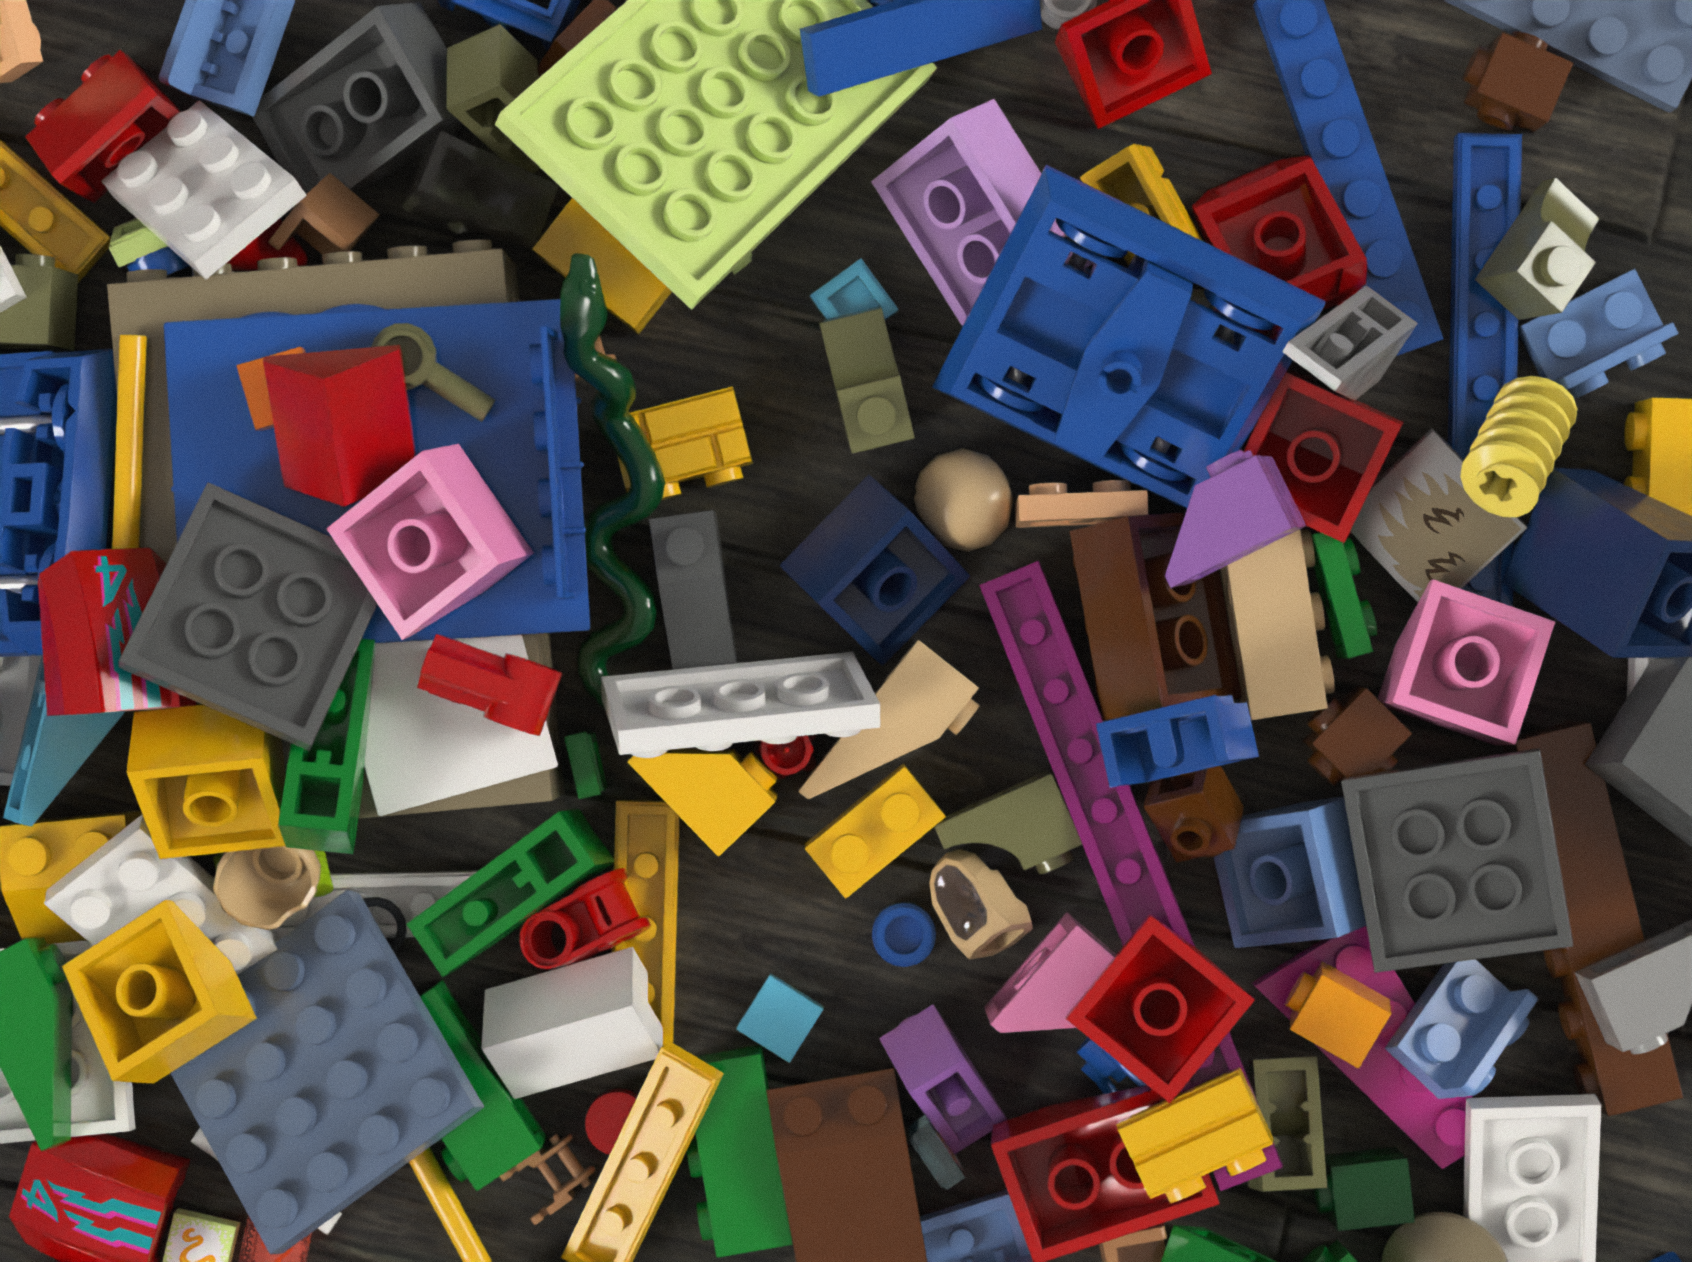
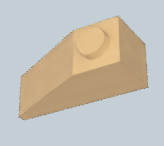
(915, 708)

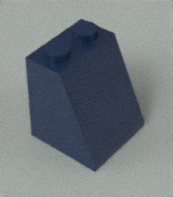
(1608, 565)

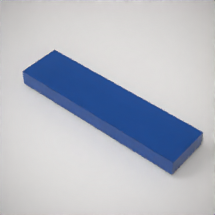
(907, 36)

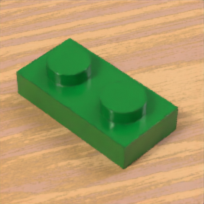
(1348, 619)

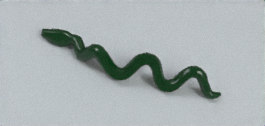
(581, 322)

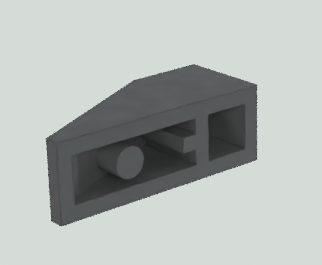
(693, 589)

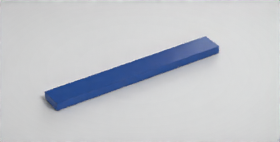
(1481, 328)

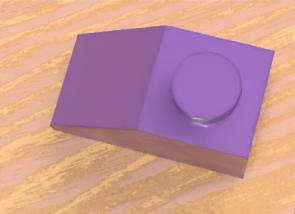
(942, 1079)

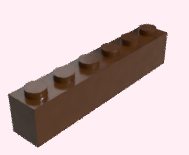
(1600, 917)

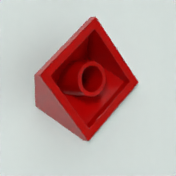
(1132, 54)
(340, 420)
(1160, 1008)

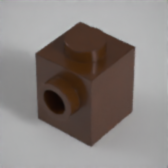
(1515, 81)
(1354, 737)
(1195, 813)

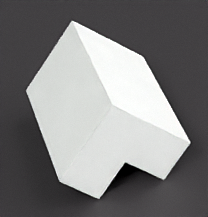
(570, 1023)

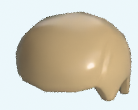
(964, 499)
(266, 884)

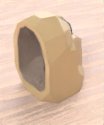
(976, 905)

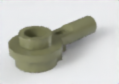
(422, 368)

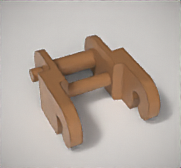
(562, 1192)

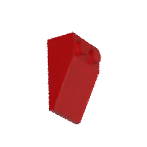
(1076, 1177)

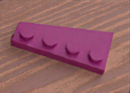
(1428, 1121)

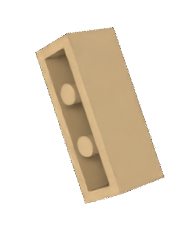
(1275, 629)

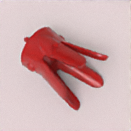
(788, 757)

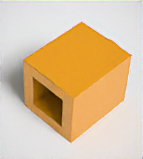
(1337, 1013)

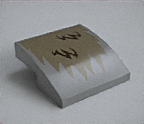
(1426, 523)

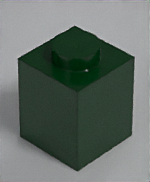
(1366, 1189)

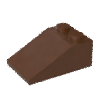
(847, 1170)

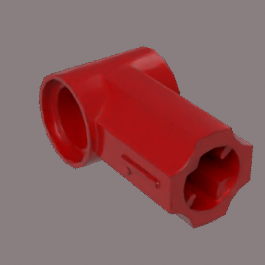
(505, 688)

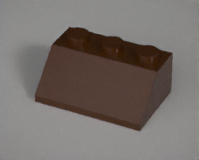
(1144, 638)

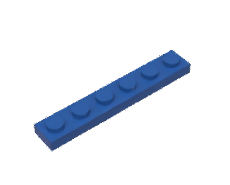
(1344, 152)

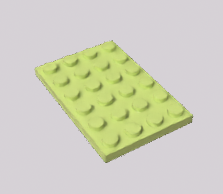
(697, 127)

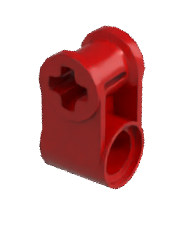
(593, 920)

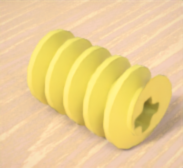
(1518, 445)

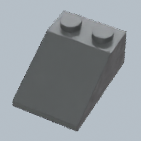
(362, 101)

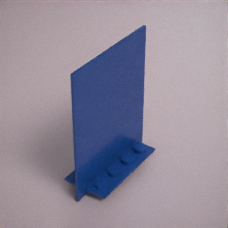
(521, 448)

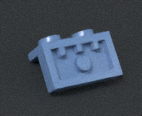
(1596, 334)
(1460, 1029)

